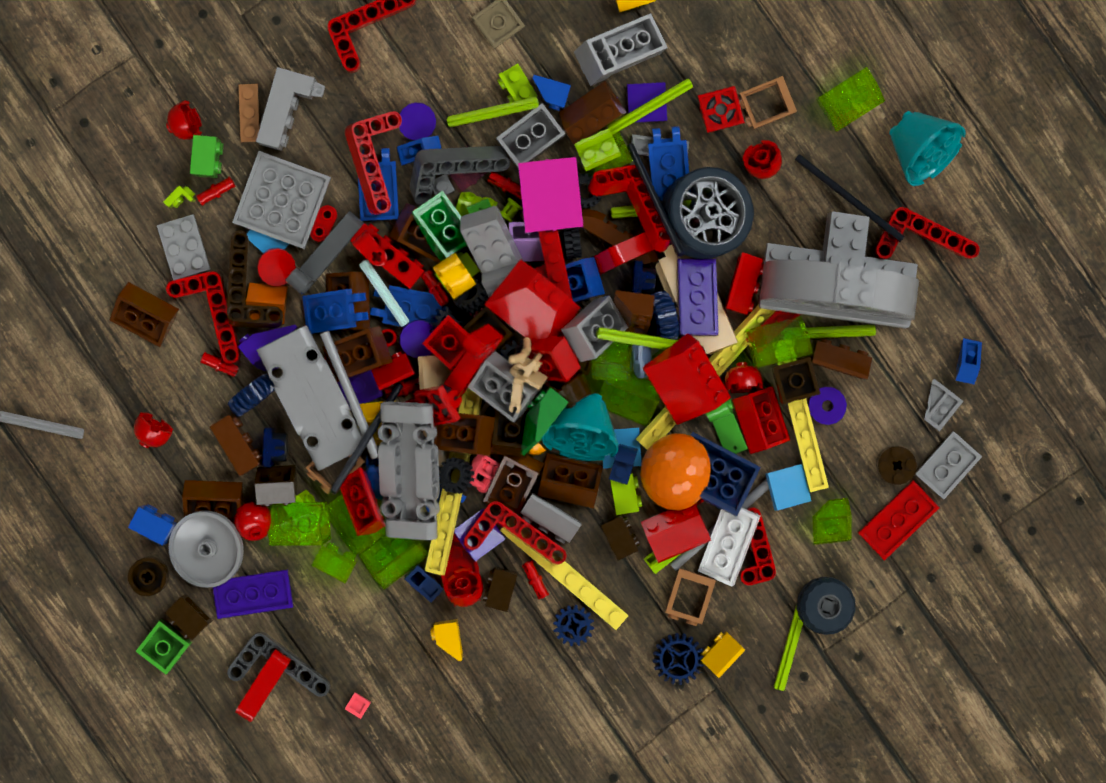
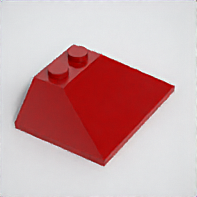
(531, 303)

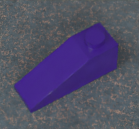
(251, 343)

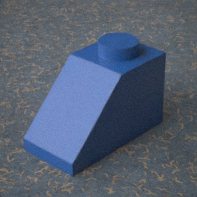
(552, 92)
(409, 150)
(969, 361)

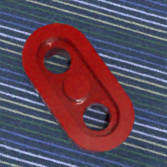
(323, 223)

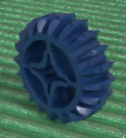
(664, 317)
(251, 395)
(671, 664)

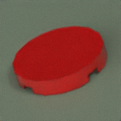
(275, 266)

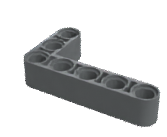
(453, 161)
(325, 254)
(265, 650)

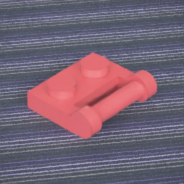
(487, 468)

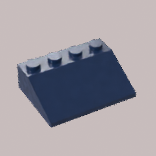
(729, 477)

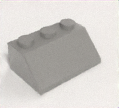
(550, 518)

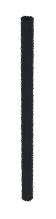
(850, 198)
(655, 200)
(363, 443)

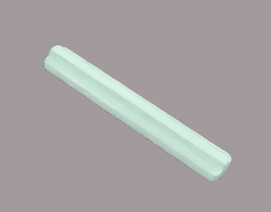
(384, 293)

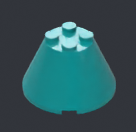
(925, 145)
(583, 431)

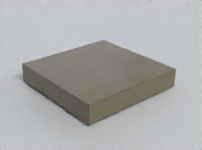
(498, 22)

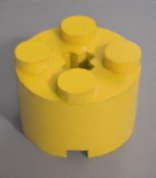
(454, 275)

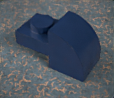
(623, 464)
(424, 583)

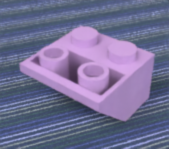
(527, 243)

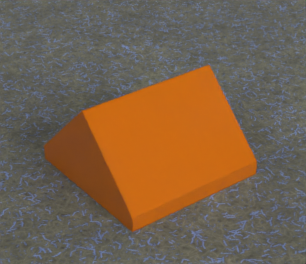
(267, 295)

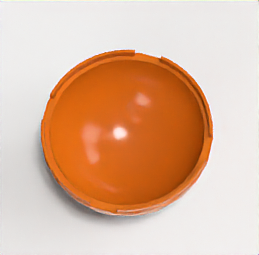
(675, 471)

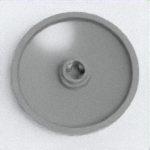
(206, 549)

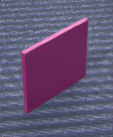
(550, 194)

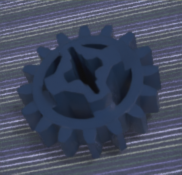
(582, 623)

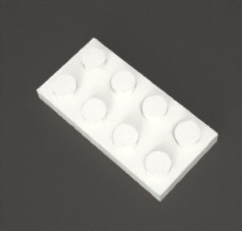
(729, 545)

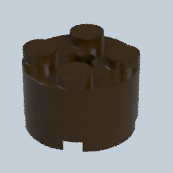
(573, 390)
(907, 465)
(139, 582)

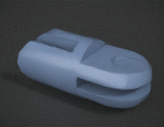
(640, 358)

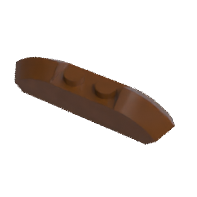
(607, 232)

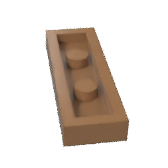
(249, 112)

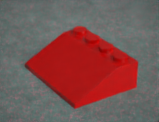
(686, 380)

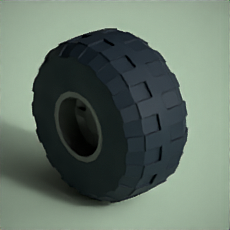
(826, 605)

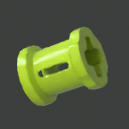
(510, 210)

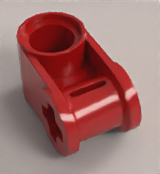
(368, 247)

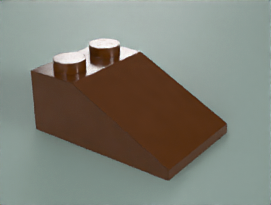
(409, 233)
(361, 352)
(468, 435)
(513, 482)

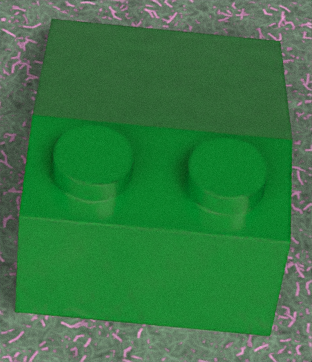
(440, 226)
(542, 414)

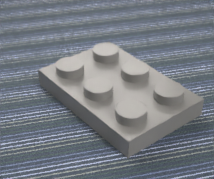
(183, 247)
(948, 465)

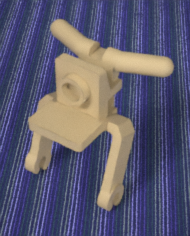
(524, 371)

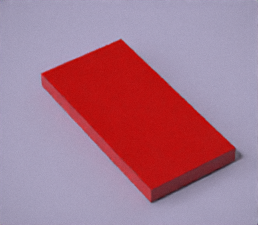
(898, 520)

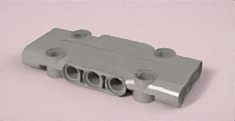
(311, 397)
(409, 470)

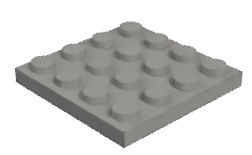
(281, 200)

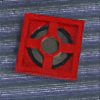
(719, 111)
(443, 401)

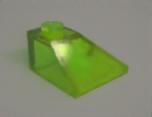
(832, 522)

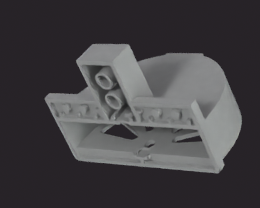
(840, 278)

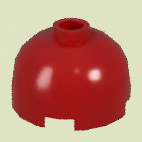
(183, 121)
(763, 159)
(743, 378)
(150, 431)
(252, 521)
(463, 587)

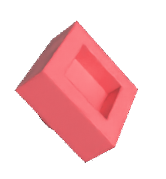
(357, 705)

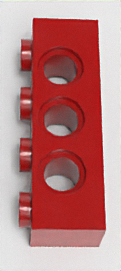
(415, 270)

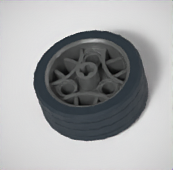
(709, 211)

